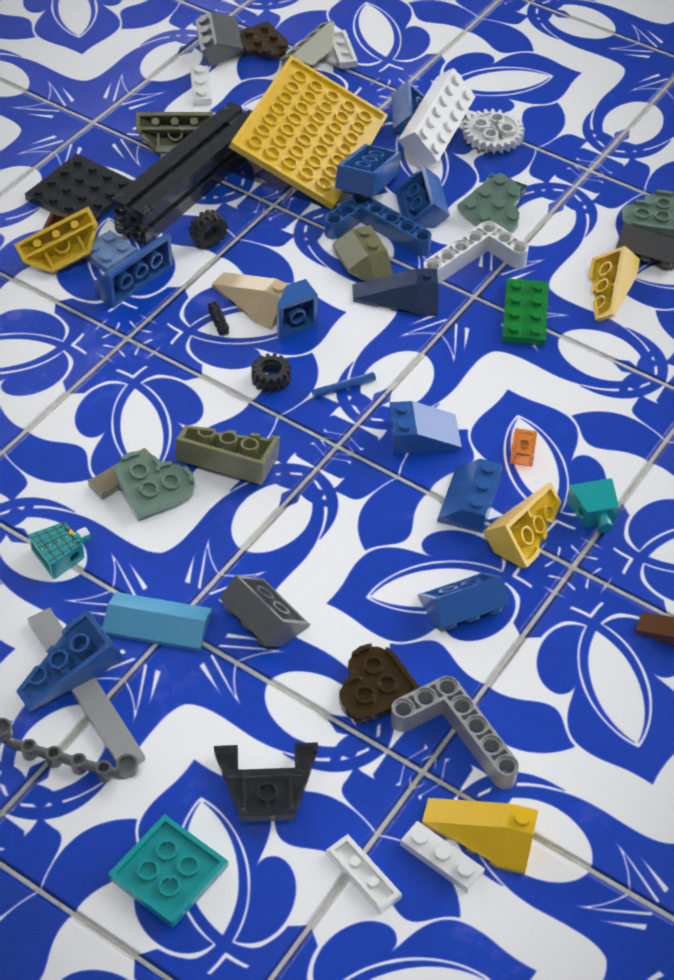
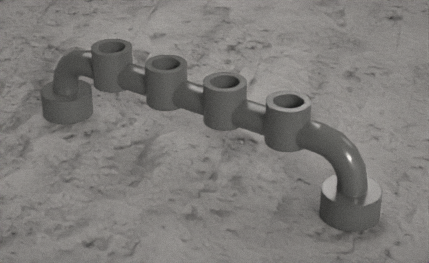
(126, 764)

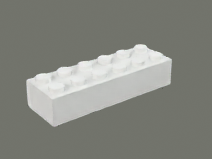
(436, 118)

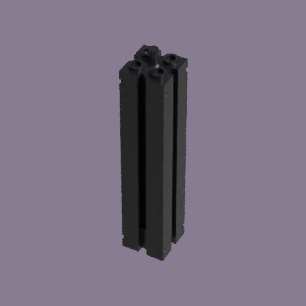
(180, 177)

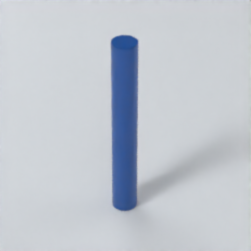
(338, 386)

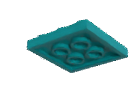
(168, 870)

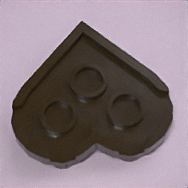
(263, 41)
(374, 683)

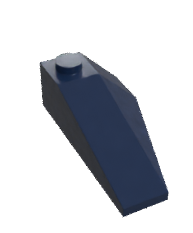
(408, 290)

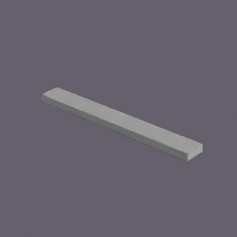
(90, 695)

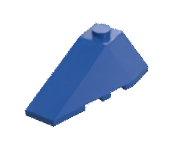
(75, 659)

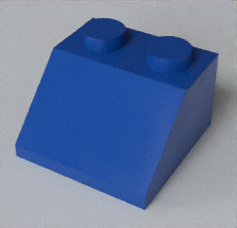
(297, 309)

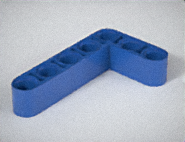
(382, 219)

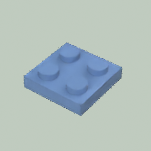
(109, 251)

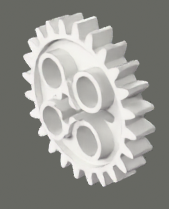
(493, 131)

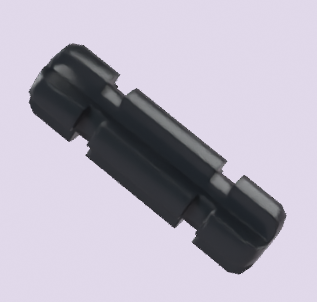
(218, 318)

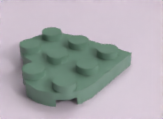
(493, 202)
(652, 213)
(152, 484)

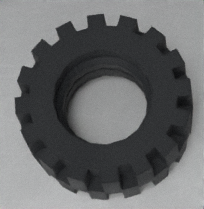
(202, 223)
(271, 363)

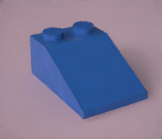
(422, 428)

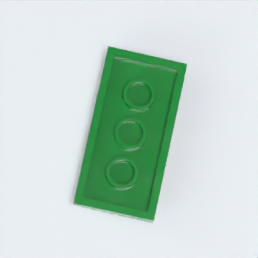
(525, 312)

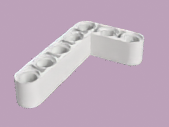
(483, 238)

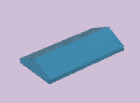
(156, 621)

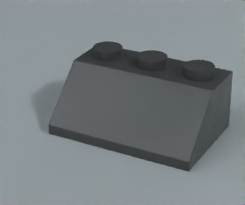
(218, 37)
(648, 245)
(263, 611)

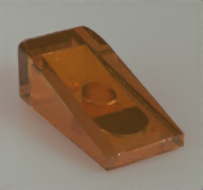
(523, 447)

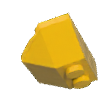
(60, 243)

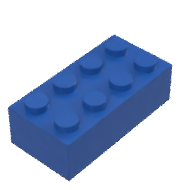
(367, 170)

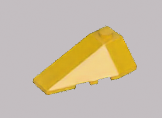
(611, 279)
(522, 528)
(490, 829)

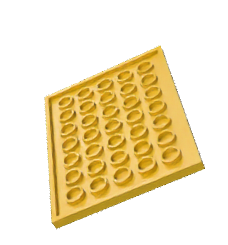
(307, 129)

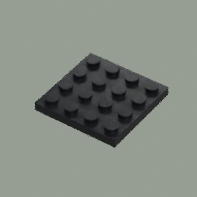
(77, 186)

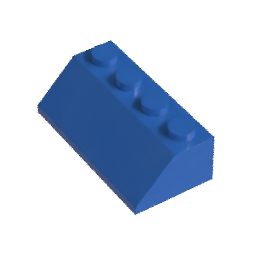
(135, 272)

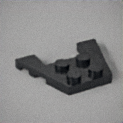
(267, 792)

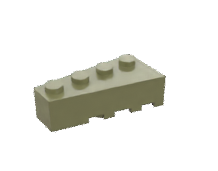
(228, 453)

